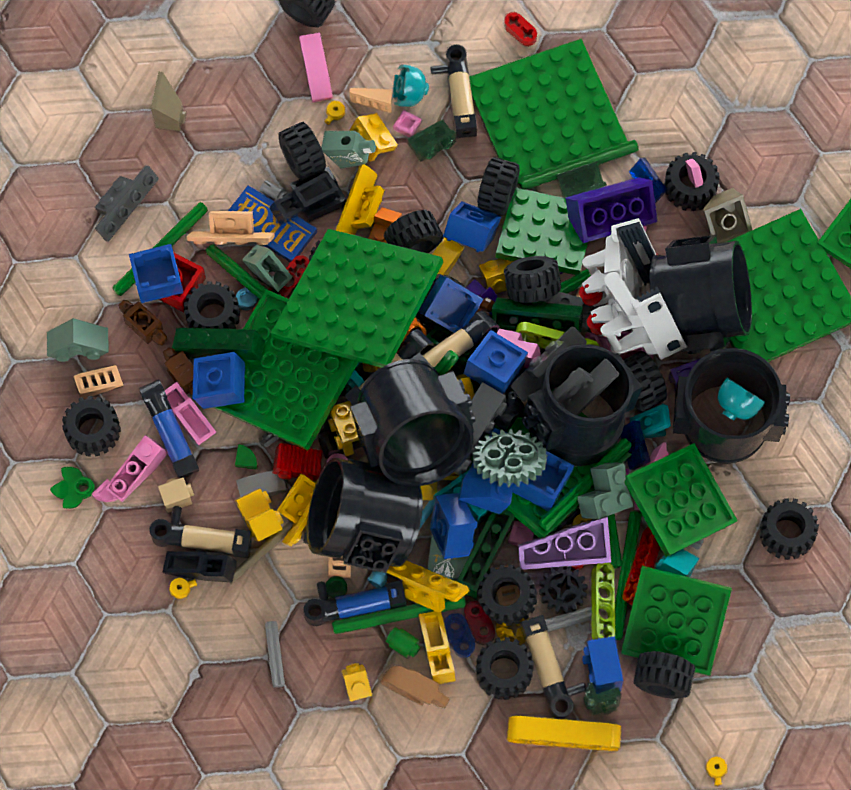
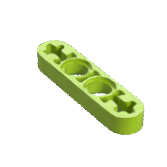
(530, 330)
(599, 602)

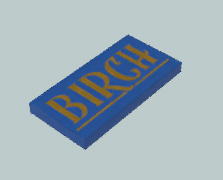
(289, 238)

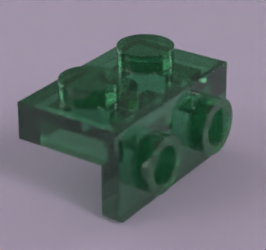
(432, 140)
(580, 180)
(602, 702)

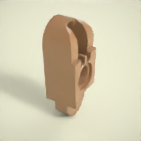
(414, 686)

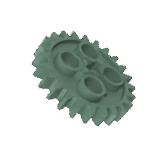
(509, 458)

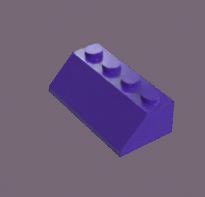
(599, 209)

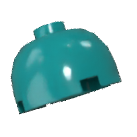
(409, 86)
(738, 401)

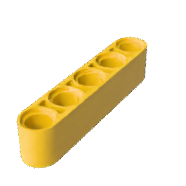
(564, 733)

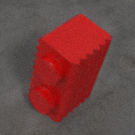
(293, 460)

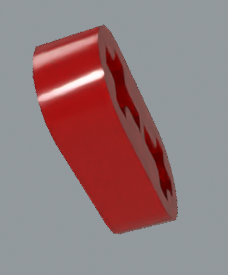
(522, 27)

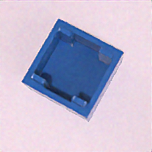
(471, 226)
(156, 273)
(450, 304)
(495, 362)
(218, 380)
(549, 485)
(452, 526)
(603, 664)

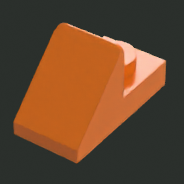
(382, 221)

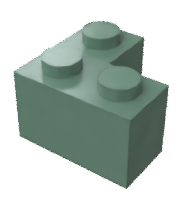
(77, 338)
(609, 493)

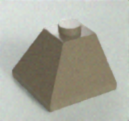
(167, 106)
(727, 215)

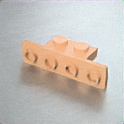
(231, 227)

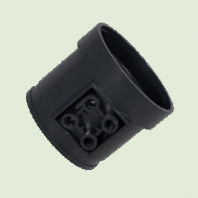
(705, 290)
(748, 372)
(573, 437)
(420, 448)
(363, 516)

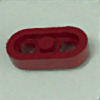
(479, 622)

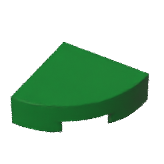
(245, 458)

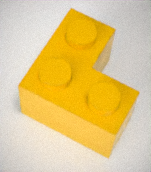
(258, 515)

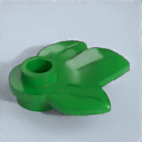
(70, 487)

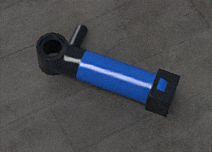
(169, 429)
(353, 604)

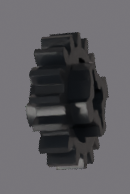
(571, 591)

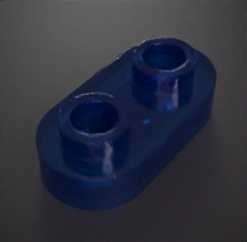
(460, 636)

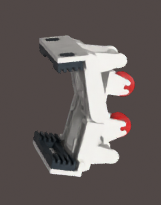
(625, 267)

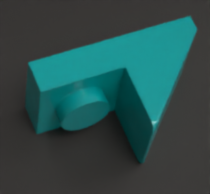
(654, 421)

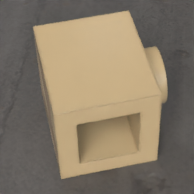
(176, 493)

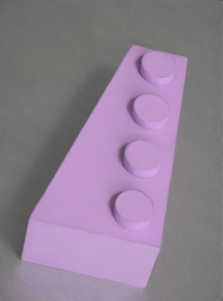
(571, 546)

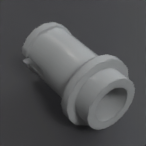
(272, 190)

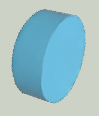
(246, 299)

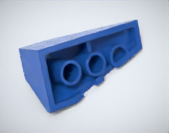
(483, 493)

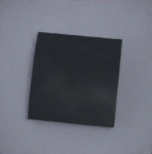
(331, 203)

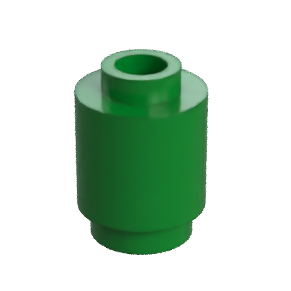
(403, 643)

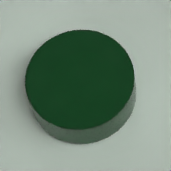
(336, 586)

